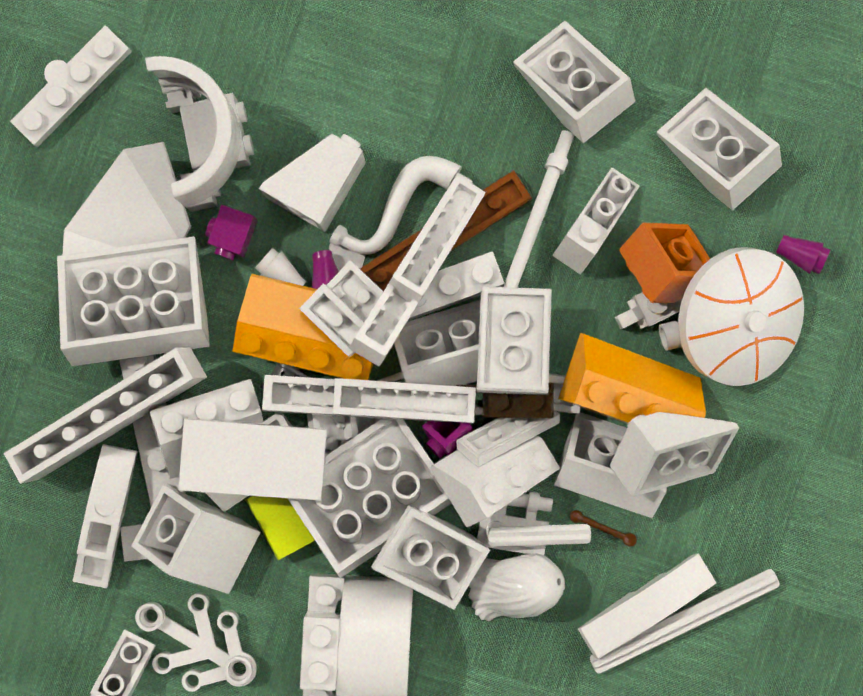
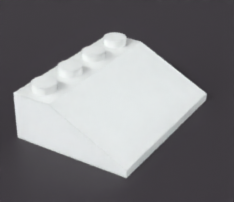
(131, 301)
(367, 492)

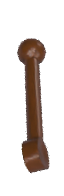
(628, 538)

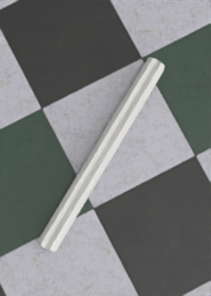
(689, 619)

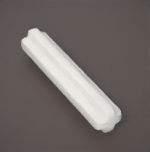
(539, 535)

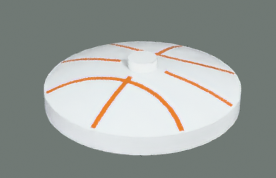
(741, 316)

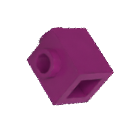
(231, 232)
(443, 436)

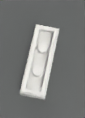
(501, 436)

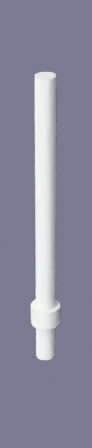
(555, 166)

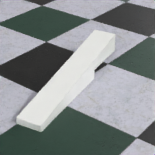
(417, 271)
(368, 399)

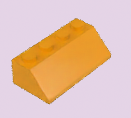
(278, 331)
(627, 383)

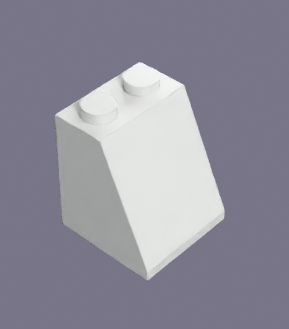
(317, 180)
(195, 540)

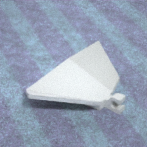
(129, 205)

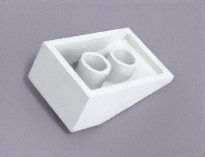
(576, 81)
(721, 148)
(670, 450)
(431, 556)

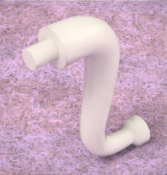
(410, 177)

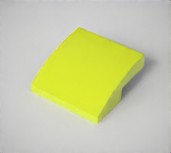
(280, 524)

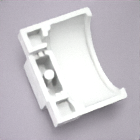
(210, 127)
(362, 647)

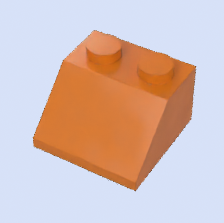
(664, 259)

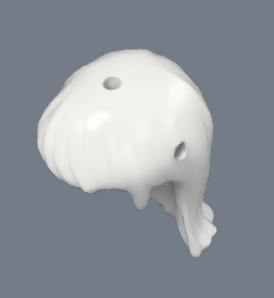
(516, 587)

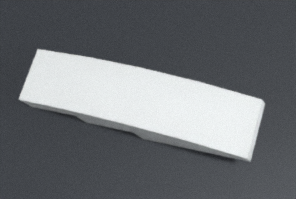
(646, 606)

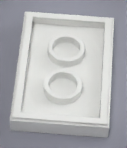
(514, 340)

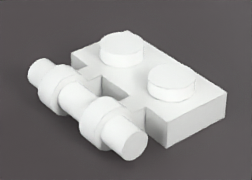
(532, 503)

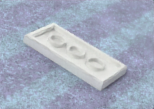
(252, 459)

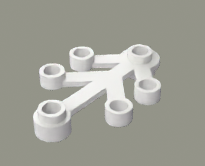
(201, 645)

